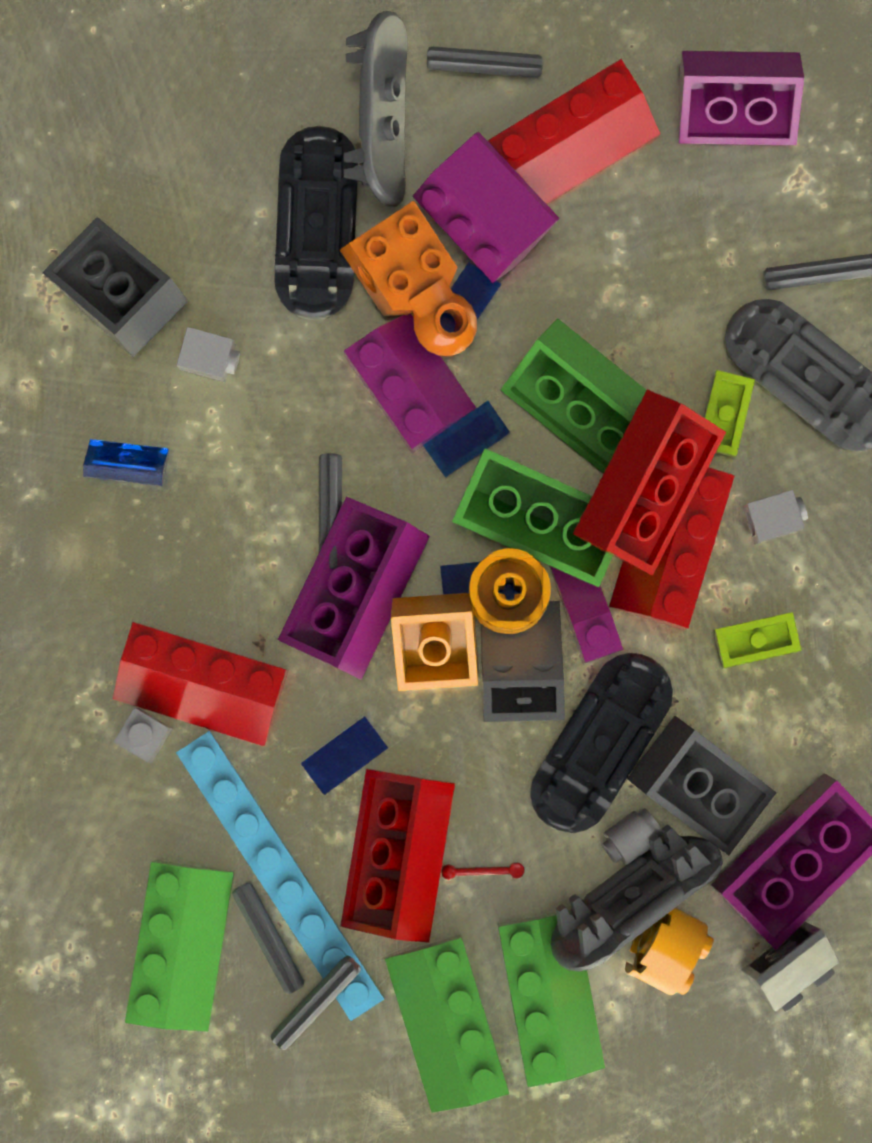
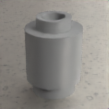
(631, 836)

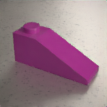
(587, 616)

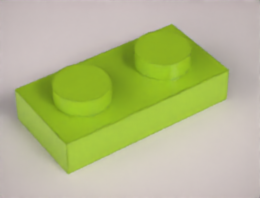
(728, 408)
(757, 640)

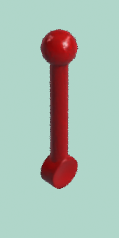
(515, 870)

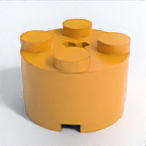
(527, 577)
(670, 952)

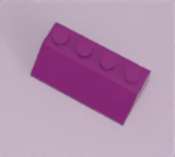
(349, 607)
(798, 861)

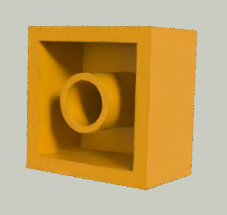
(434, 641)

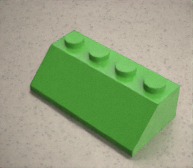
(575, 393)
(530, 515)
(179, 947)
(549, 1005)
(447, 1025)

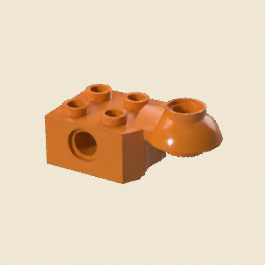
(411, 272)

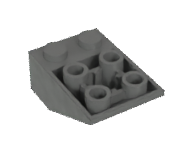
(524, 672)

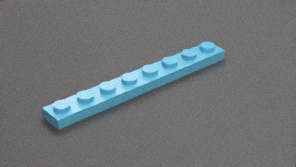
(276, 869)

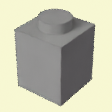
(208, 355)
(775, 516)
(143, 735)

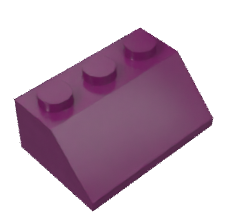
(740, 97)
(485, 207)
(408, 382)

